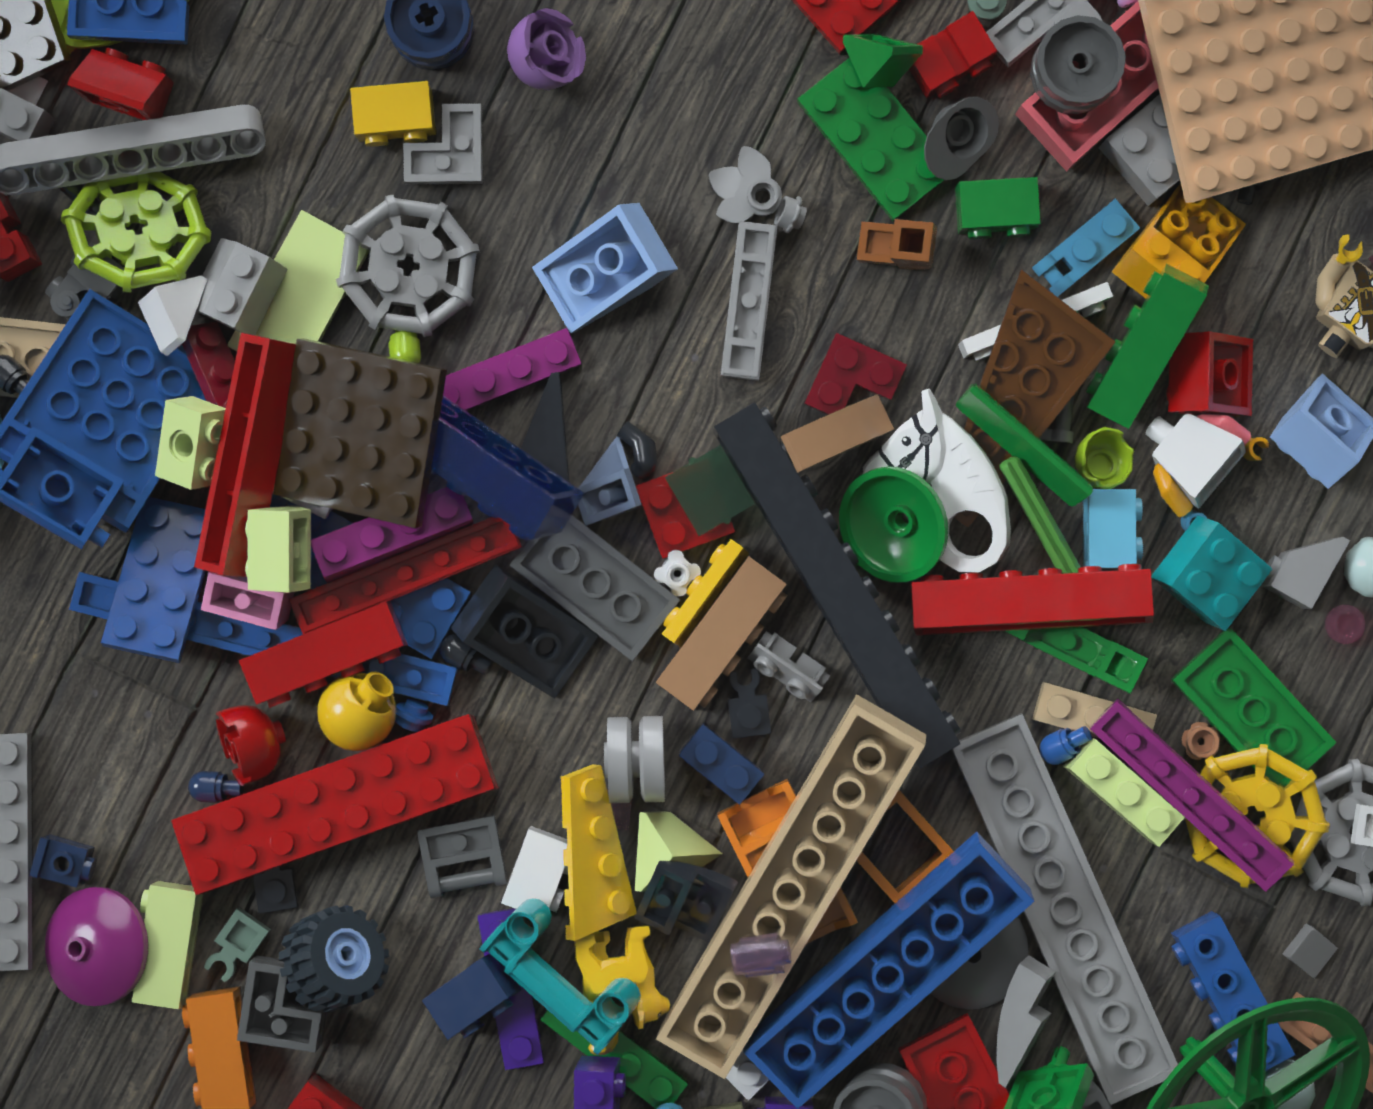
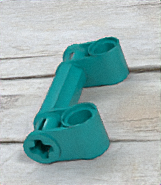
(512, 948)

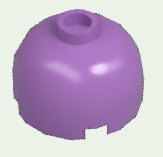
(546, 50)

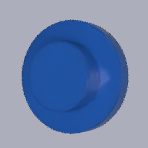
(413, 715)

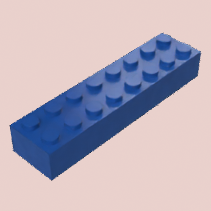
(888, 970)

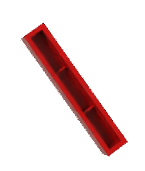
(246, 452)
(1032, 601)

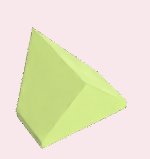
(668, 839)

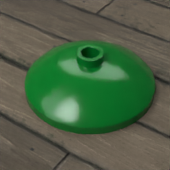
(877, 533)

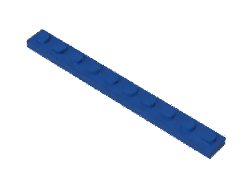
(407, 673)

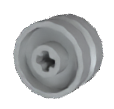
(635, 759)

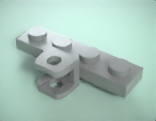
(1029, 24)

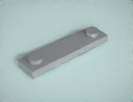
(749, 300)

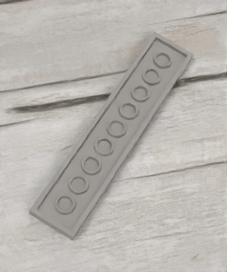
(1068, 909)

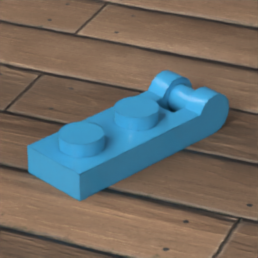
(1087, 246)

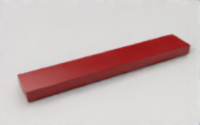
(404, 573)

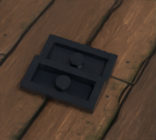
(685, 898)

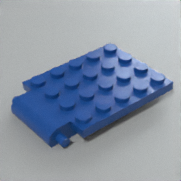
(91, 424)

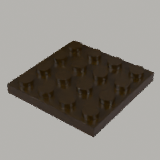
(360, 432)

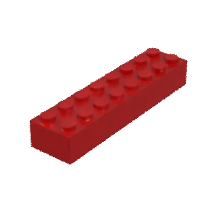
(334, 804)

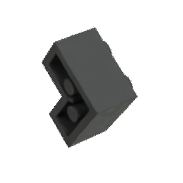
(271, 1016)

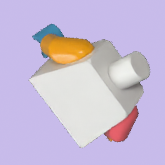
(1197, 458)

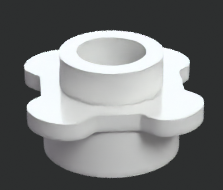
(677, 562)

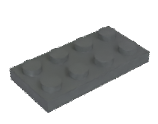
(597, 586)

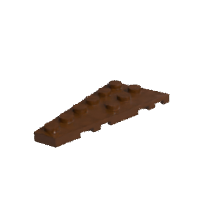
(1036, 364)

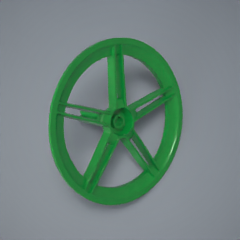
(1249, 1090)

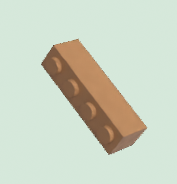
(721, 633)

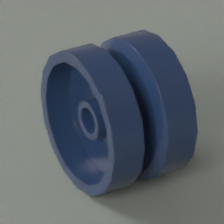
(433, 45)

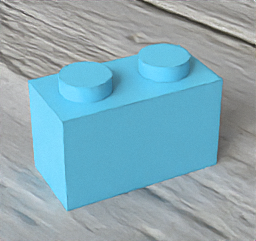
(1111, 528)

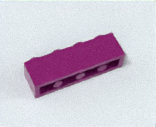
(377, 540)

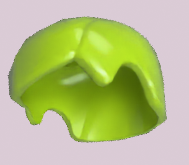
(1104, 458)

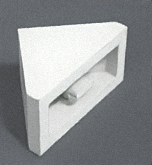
(171, 310)

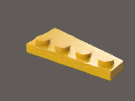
(596, 866)

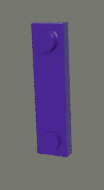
(518, 1024)

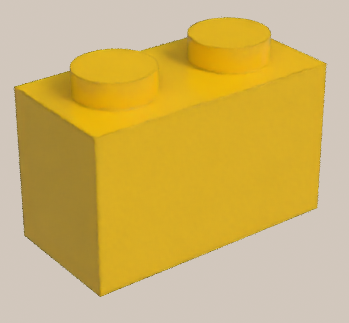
(393, 113)

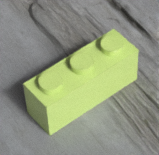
(1124, 792)
(172, 929)

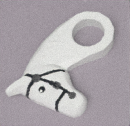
(958, 472)

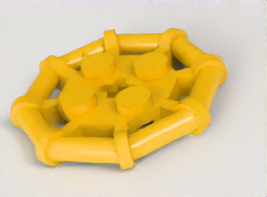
(1267, 797)

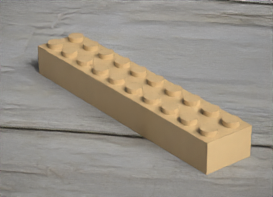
(794, 881)

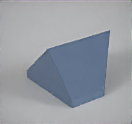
(609, 487)

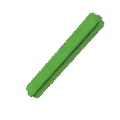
(1039, 515)

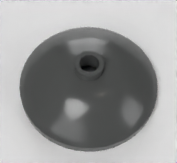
(988, 977)

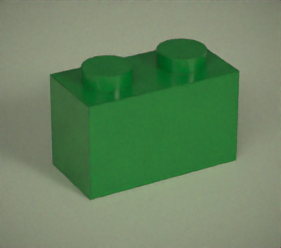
(997, 207)

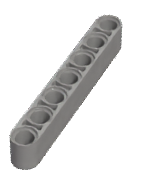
(130, 149)

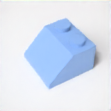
(1325, 432)

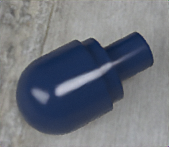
(213, 787)

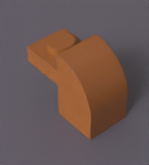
(898, 244)

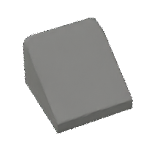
(1310, 950)

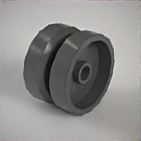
(1100, 68)
(882, 1088)

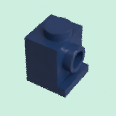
(78, 854)

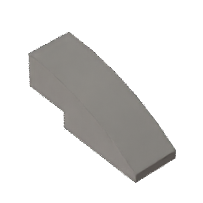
(1021, 1017)

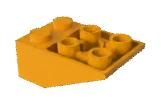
(1182, 235)

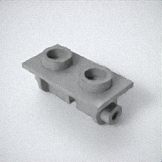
(772, 658)

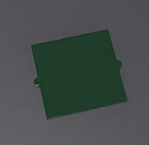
(709, 490)

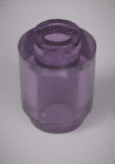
(760, 955)

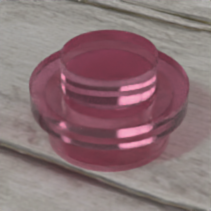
(1345, 624)

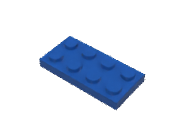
(157, 582)

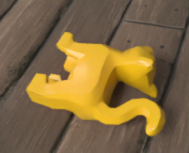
(636, 966)

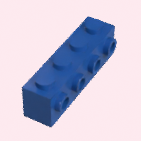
(1224, 980)

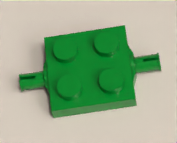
(1052, 1085)

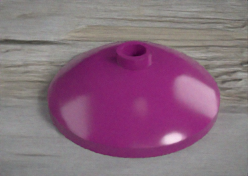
(111, 943)

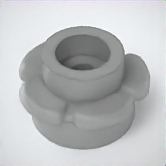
(790, 214)

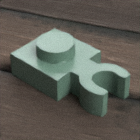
(239, 940)

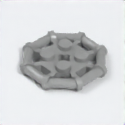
(425, 251)
(1337, 841)

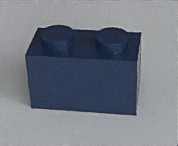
(721, 763)
(472, 996)

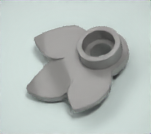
(741, 184)

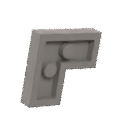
(456, 158)

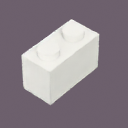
(538, 870)

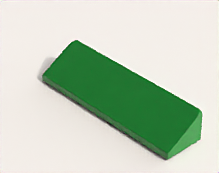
(1025, 445)

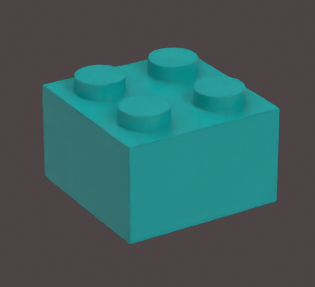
(1211, 572)

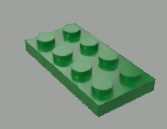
(872, 138)
(1251, 704)

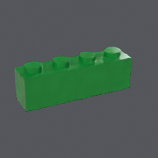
(1147, 345)

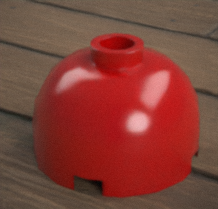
(250, 741)

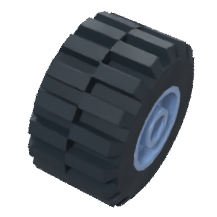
(334, 959)

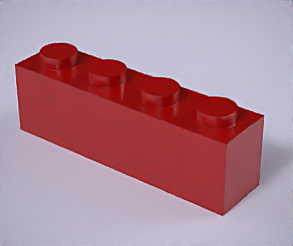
(322, 653)

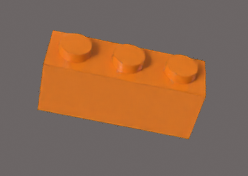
(219, 1059)

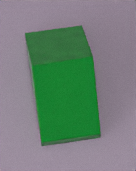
(880, 59)

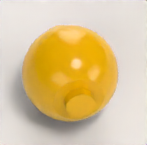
(357, 710)

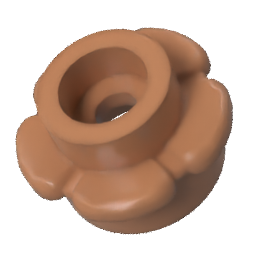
(1211, 741)

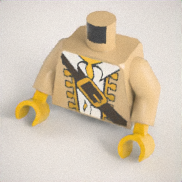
(1345, 301)

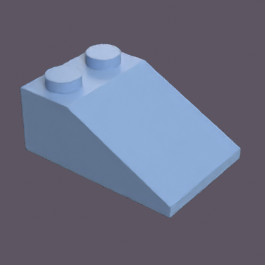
(604, 266)

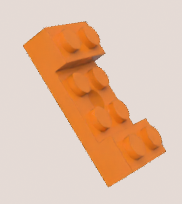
(751, 829)

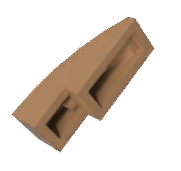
(837, 433)

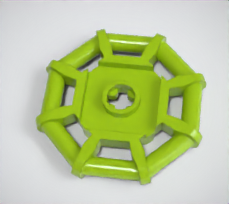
(133, 250)

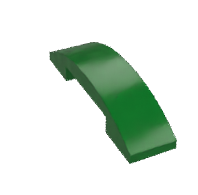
(1088, 653)

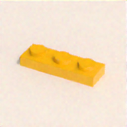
(704, 592)

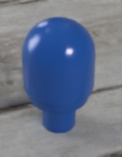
(1063, 744)

